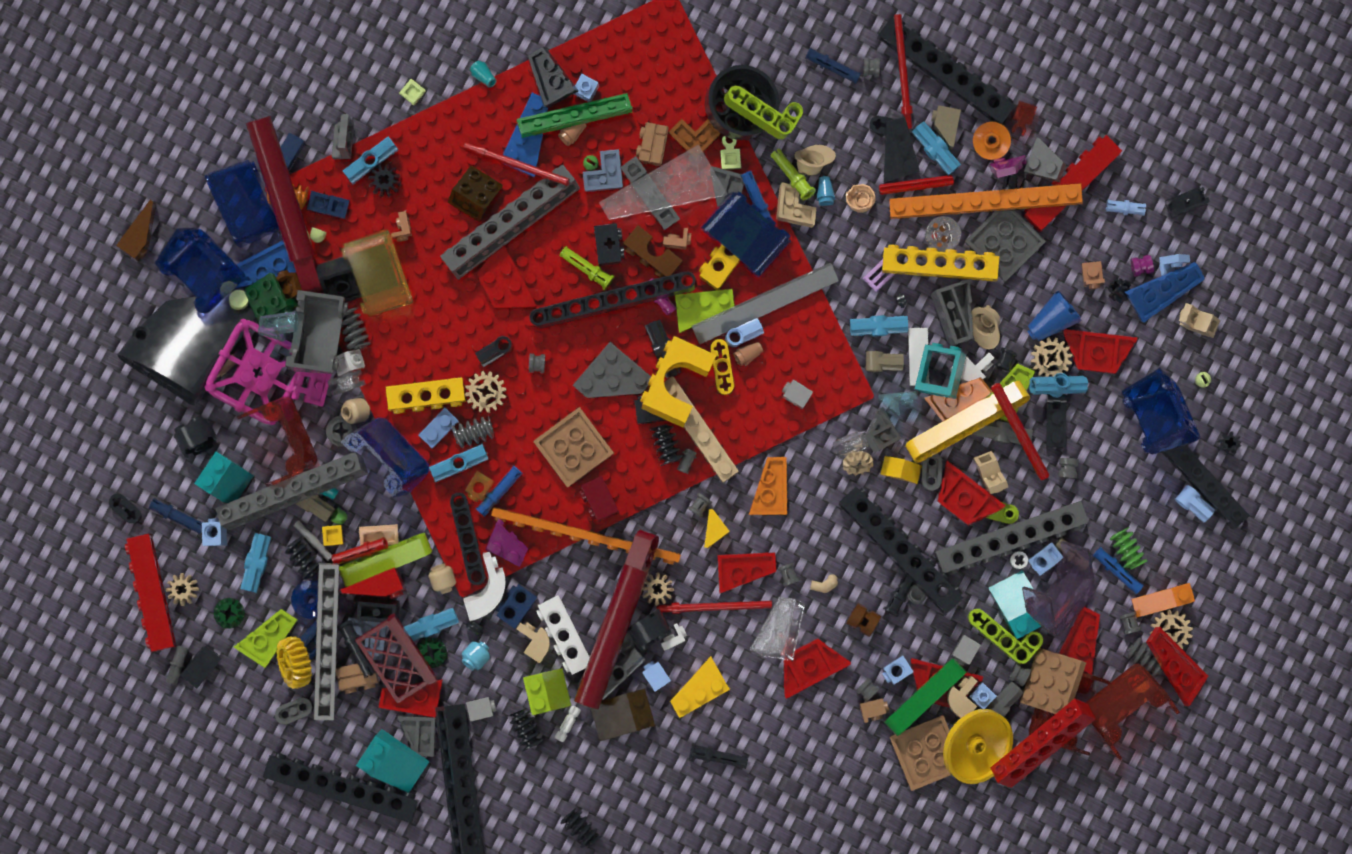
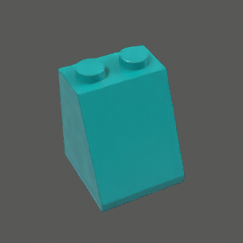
(224, 478)

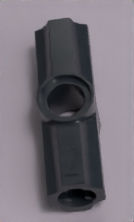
(659, 340)

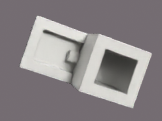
(973, 371)

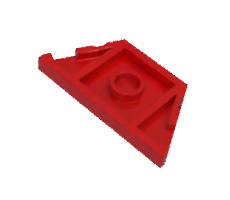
(504, 282)
(1097, 350)
(965, 497)
(810, 665)
(924, 671)

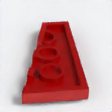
(1178, 667)

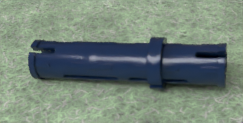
(832, 65)
(175, 515)

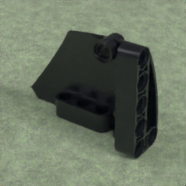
(183, 345)

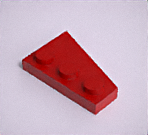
(743, 568)
(1082, 638)
(420, 703)

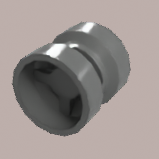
(1068, 468)

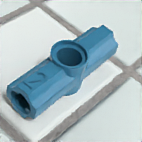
(936, 148)
(381, 152)
(879, 325)
(1058, 385)
(471, 458)
(255, 562)
(432, 624)

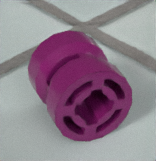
(1142, 265)

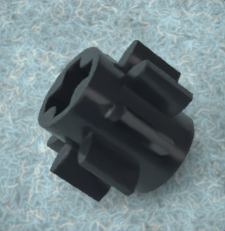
(1117, 289)
(1224, 446)

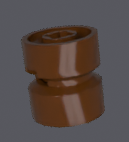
(857, 616)

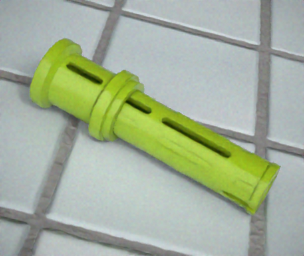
(797, 180)
(596, 271)

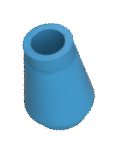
(825, 191)

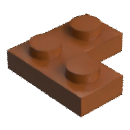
(689, 138)

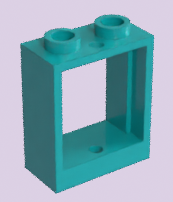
(957, 369)

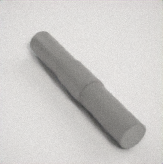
(313, 540)

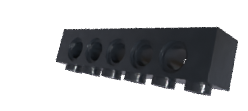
(1207, 485)

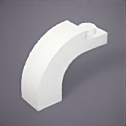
(490, 596)

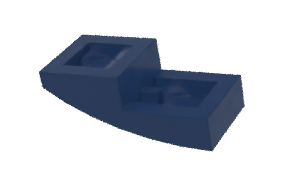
(327, 204)

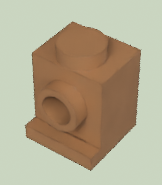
(874, 709)

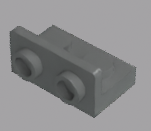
(343, 138)

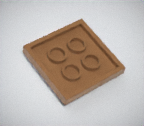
(573, 447)
(1052, 681)
(921, 752)

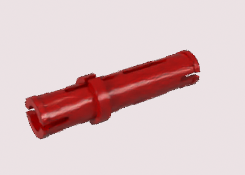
(368, 548)

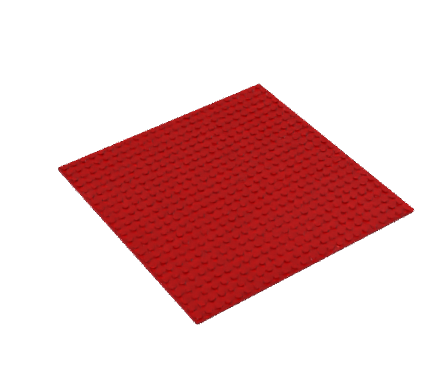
(666, 76)

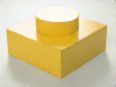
(332, 535)

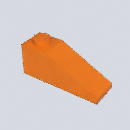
(1163, 600)

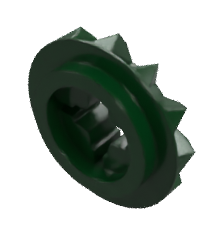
(233, 621)
(434, 643)

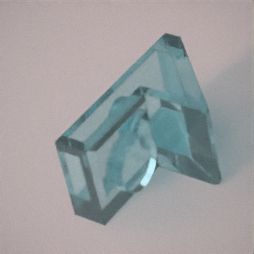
(277, 325)
(892, 400)

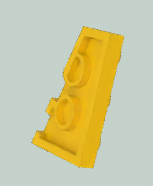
(700, 689)

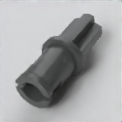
(177, 665)

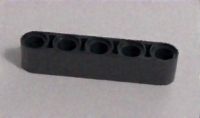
(462, 531)

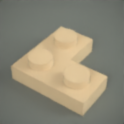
(792, 212)

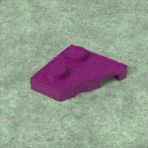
(1007, 167)
(506, 545)

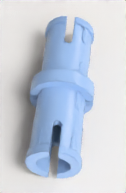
(1126, 207)

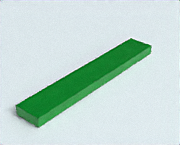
(574, 115)

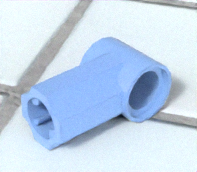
(745, 332)
(1191, 500)

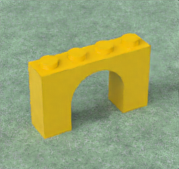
(678, 354)

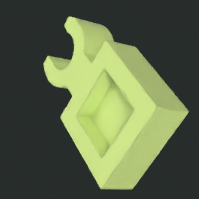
(730, 157)

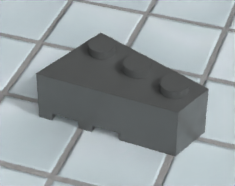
(954, 312)

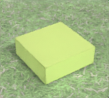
(412, 92)

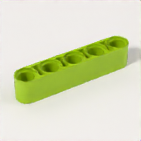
(386, 559)

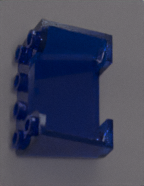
(746, 233)

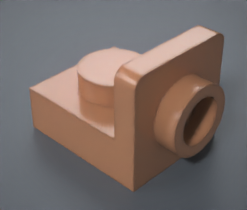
(404, 224)
(674, 241)
(1092, 275)

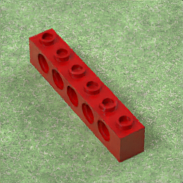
(1043, 743)

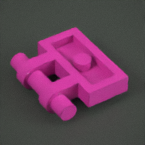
(316, 388)

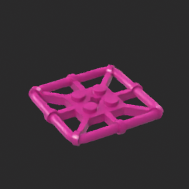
(244, 373)

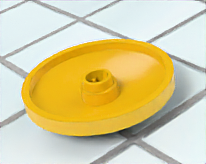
(976, 745)

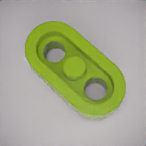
(1001, 515)

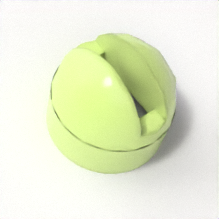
(317, 235)
(1199, 381)

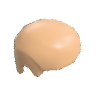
(860, 198)

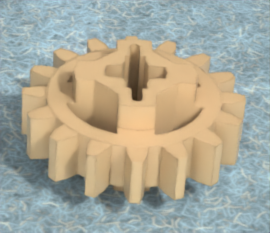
(1040, 351)
(483, 400)
(1170, 621)

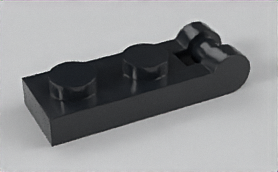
(1056, 422)

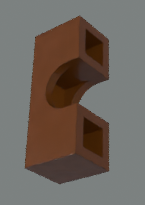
(637, 245)

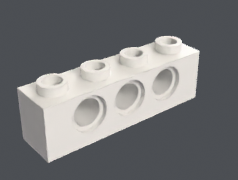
(545, 610)

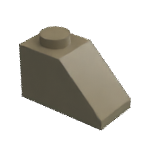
(946, 123)

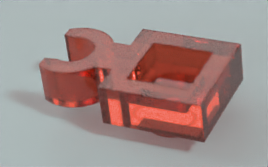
(1024, 115)

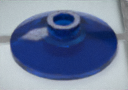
(299, 599)

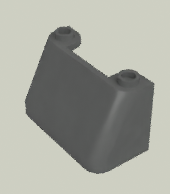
(317, 333)

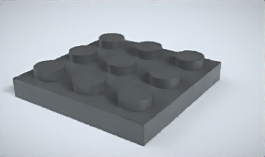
(1008, 238)

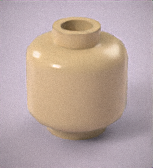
(355, 411)
(442, 578)

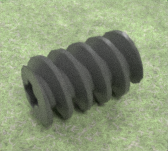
(353, 330)
(473, 432)
(1145, 657)

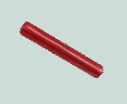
(916, 184)

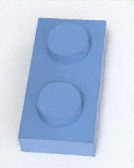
(438, 428)

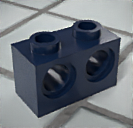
(521, 609)

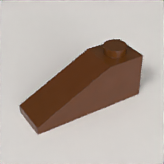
(138, 236)

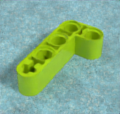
(761, 109)
(1001, 633)

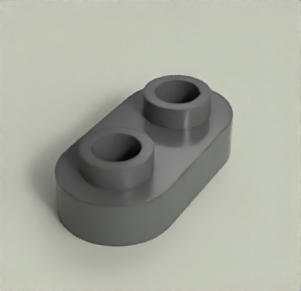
(932, 472)
(294, 711)

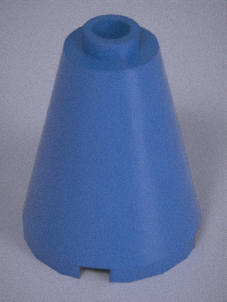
(1053, 317)

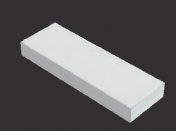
(916, 340)

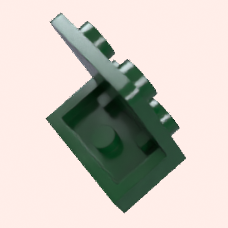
(268, 298)

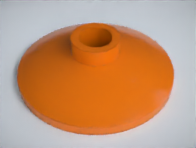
(991, 150)

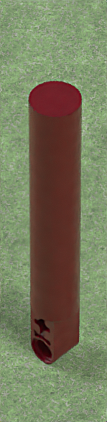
(284, 201)
(617, 620)

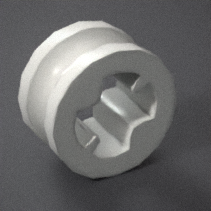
(1013, 560)

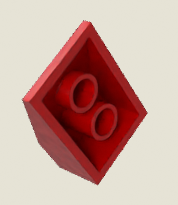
(383, 585)

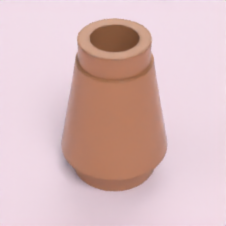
(570, 134)
(747, 354)

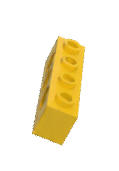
(717, 278)
(395, 395)

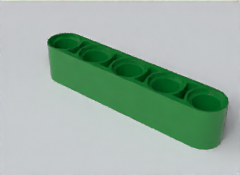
(925, 697)

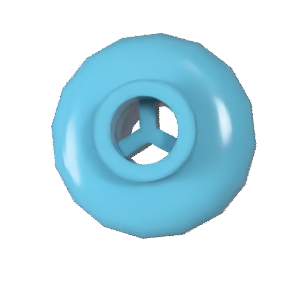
(475, 655)

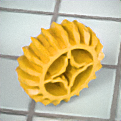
(294, 662)

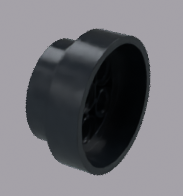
(756, 83)

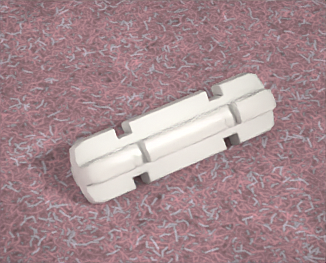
(567, 723)

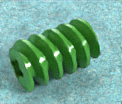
(1128, 549)

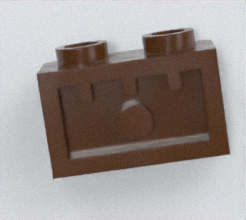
(289, 283)

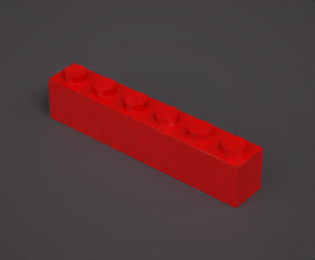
(1082, 173)
(151, 593)

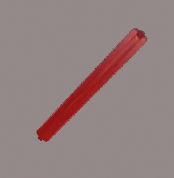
(1020, 431)

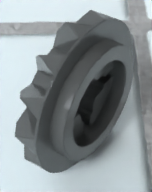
(334, 425)

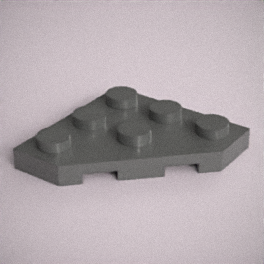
(612, 375)

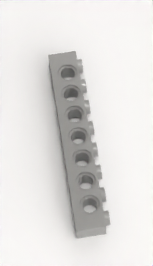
(326, 641)

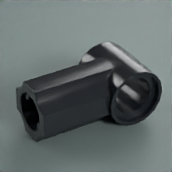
(493, 352)

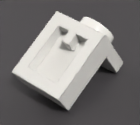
(350, 361)
(671, 641)

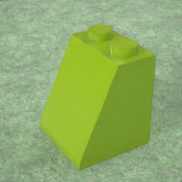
(547, 691)

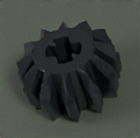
(392, 178)

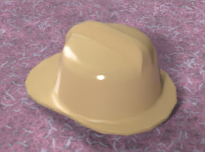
(813, 158)
(986, 327)

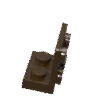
(474, 193)

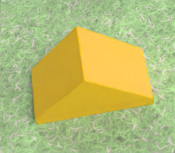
(901, 469)
(715, 529)

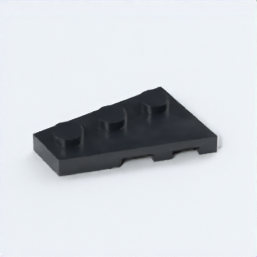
(550, 78)
(899, 151)

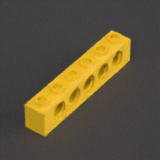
(930, 269)

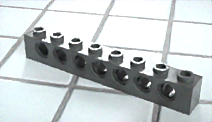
(508, 230)
(292, 491)
(1074, 511)

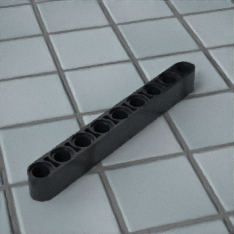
(604, 297)

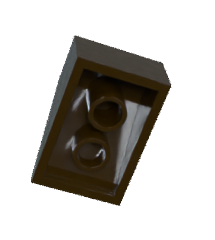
(623, 715)

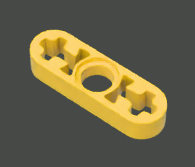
(729, 371)

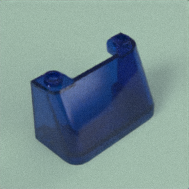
(242, 202)
(200, 266)
(1161, 412)
(398, 456)

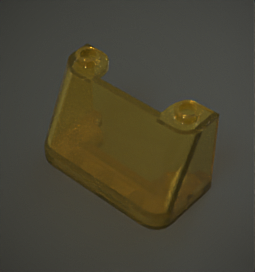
(377, 273)

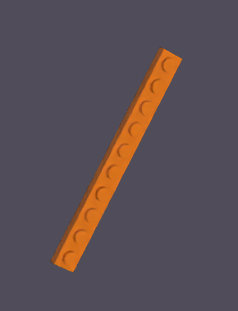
(985, 201)
(576, 533)

